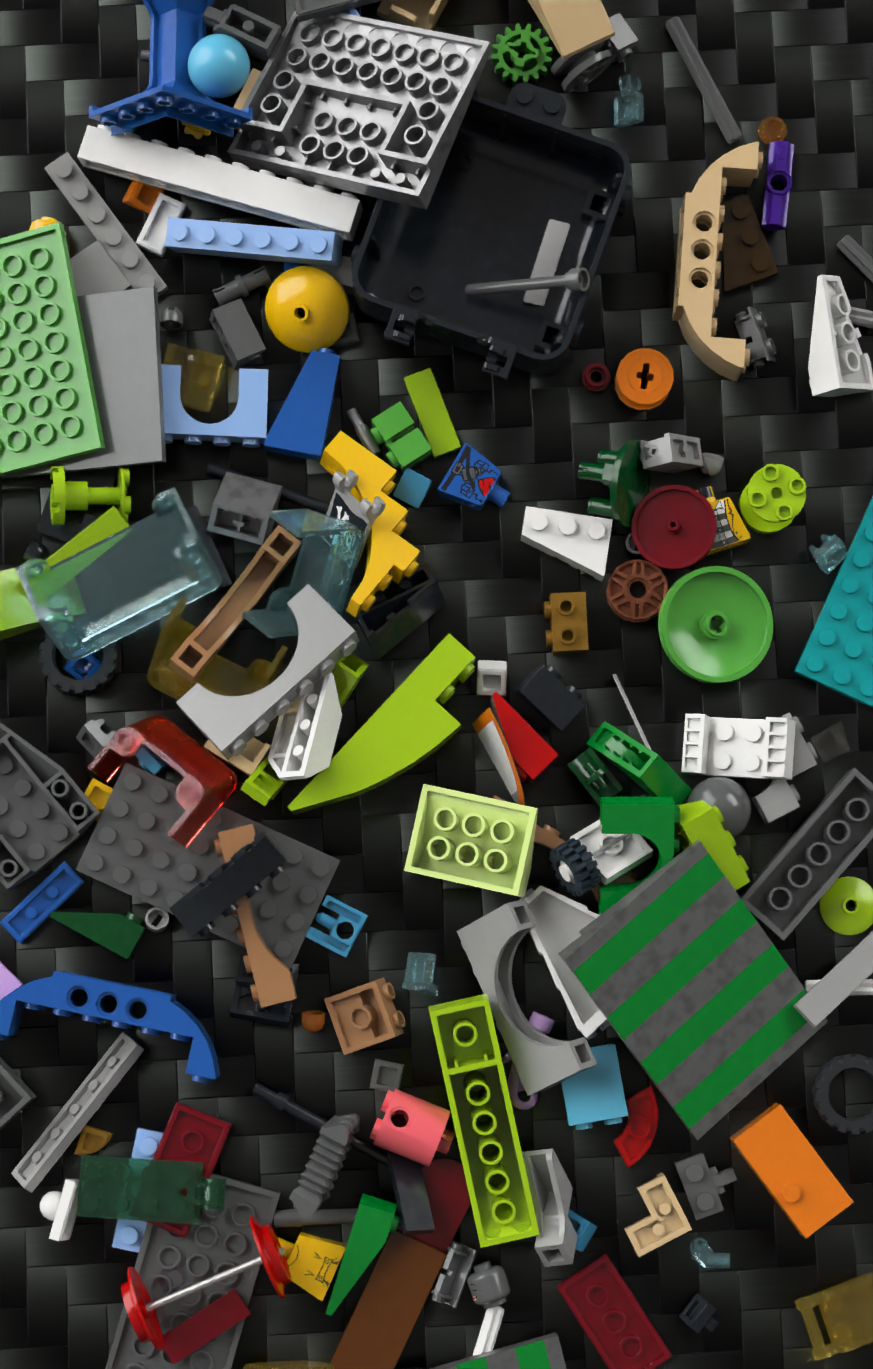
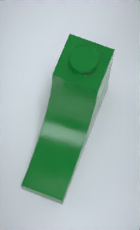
(639, 763)

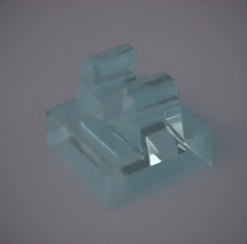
(830, 553)

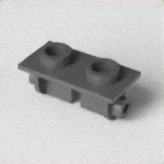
(753, 327)
(453, 1274)

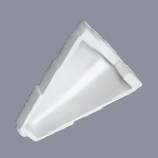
(557, 926)

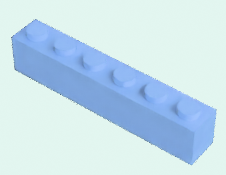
(254, 242)

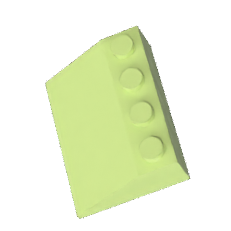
(473, 840)

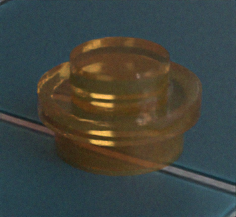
(772, 130)

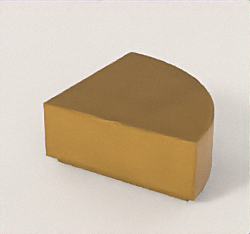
(92, 1140)

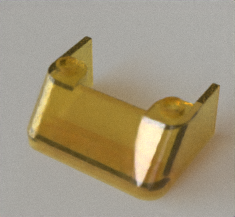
(220, 674)

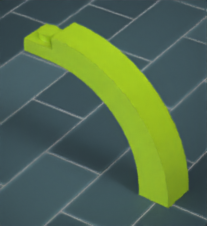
(264, 782)

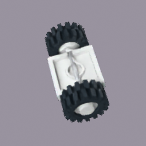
(598, 857)

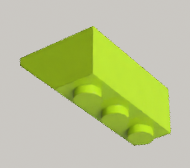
(703, 823)

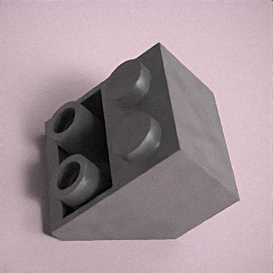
(244, 508)

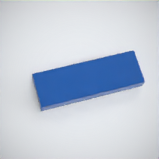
(42, 902)

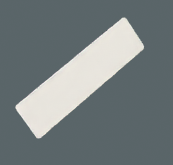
(547, 258)
(631, 711)

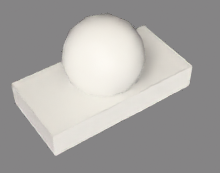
(61, 1209)

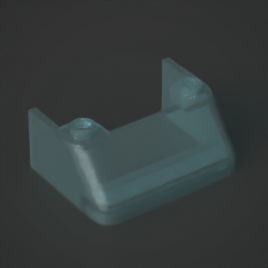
(324, 562)

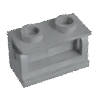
(671, 453)

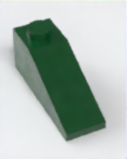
(113, 931)

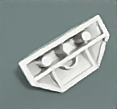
(307, 732)

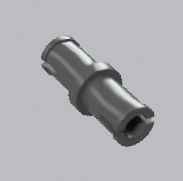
(242, 285)

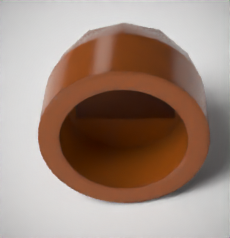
(313, 1020)

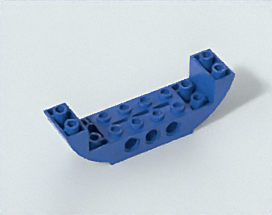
(162, 1013)

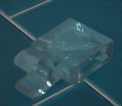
(629, 105)

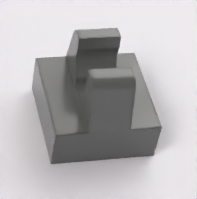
(93, 737)

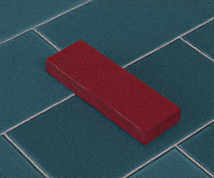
(205, 1325)

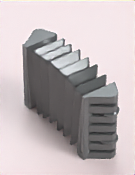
(325, 1163)

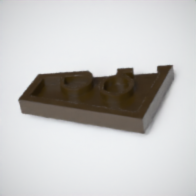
(744, 247)

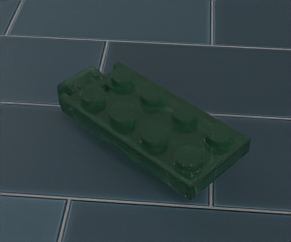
(146, 1189)

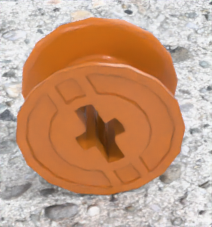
(628, 380)

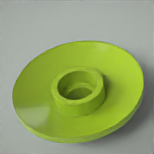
(834, 911)

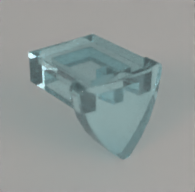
(420, 973)

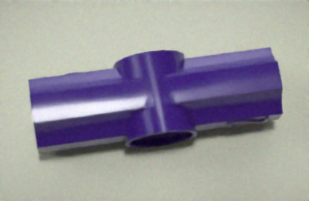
(780, 170)

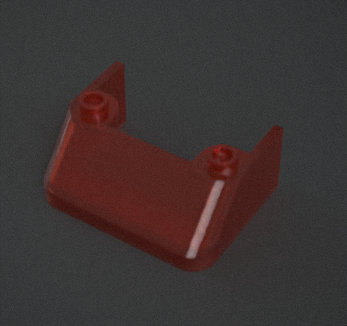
(205, 780)

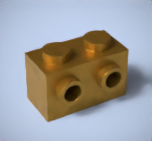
(567, 623)

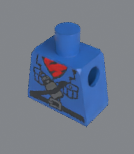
(473, 481)

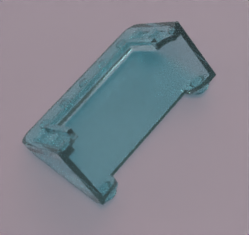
(121, 580)

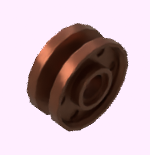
(636, 573)

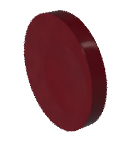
(674, 527)

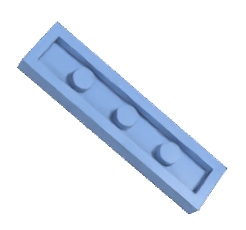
(131, 1232)

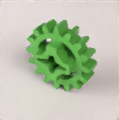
(511, 51)

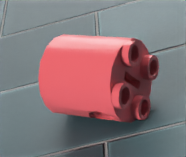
(423, 1128)

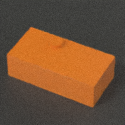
(791, 1170)

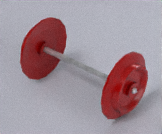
(142, 1310)

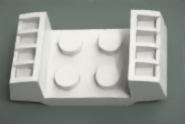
(738, 747)

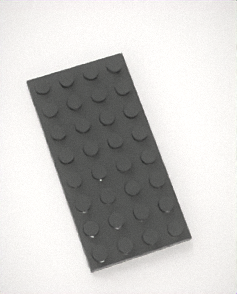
(142, 860)
(209, 1249)

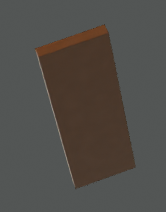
(389, 1304)

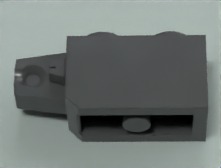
(251, 30)

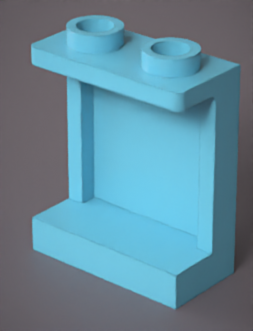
(596, 1092)

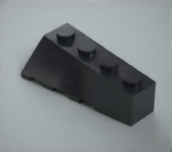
(229, 884)

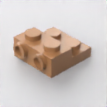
(365, 1015)

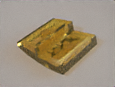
(198, 375)

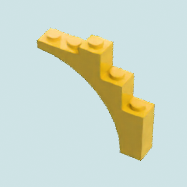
(387, 553)

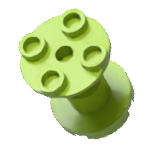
(77, 495)
(772, 498)

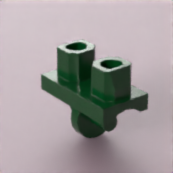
(594, 776)

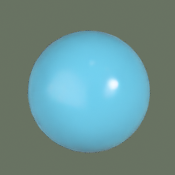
(218, 66)

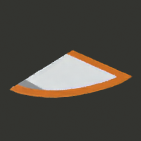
(497, 748)

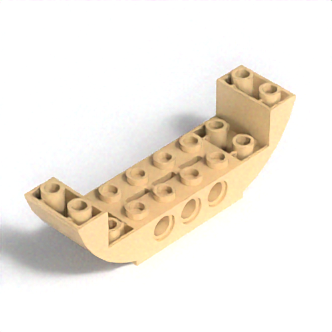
(695, 305)

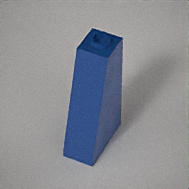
(306, 414)

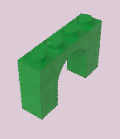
(643, 816)

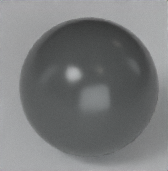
(728, 798)

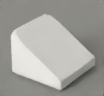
(491, 677)

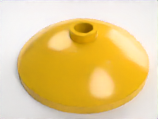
(323, 303)

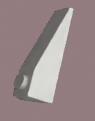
(835, 354)

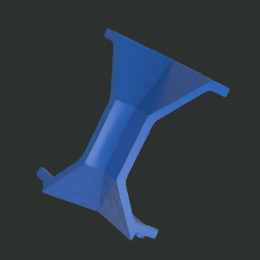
(170, 92)

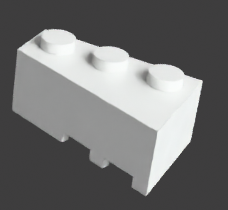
(569, 537)

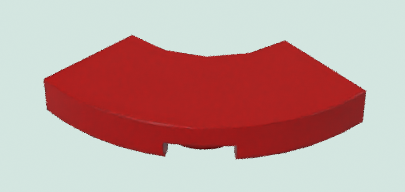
(640, 1126)

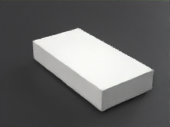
(154, 231)

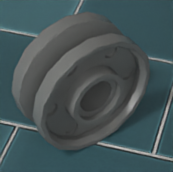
(582, 67)

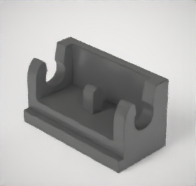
(237, 333)

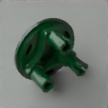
(625, 478)

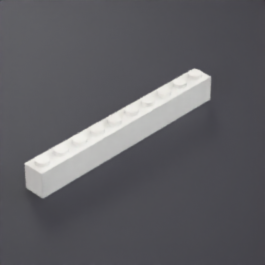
(220, 182)

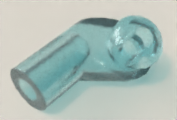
(706, 1257)

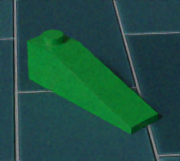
(368, 1235)

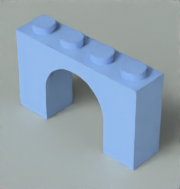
(244, 425)

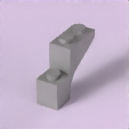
(779, 796)
(551, 1199)

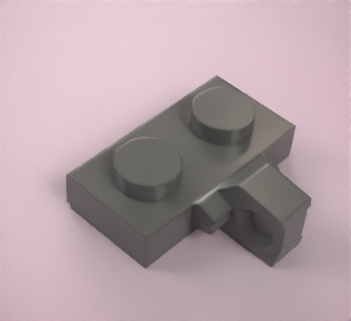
(703, 1184)

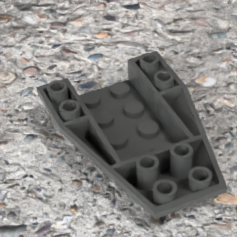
(38, 809)

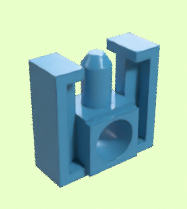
(333, 941)

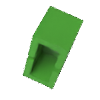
(393, 425)

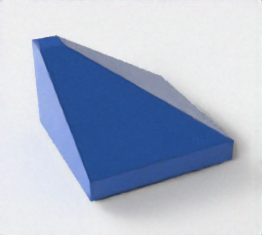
(89, 663)

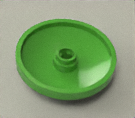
(715, 624)

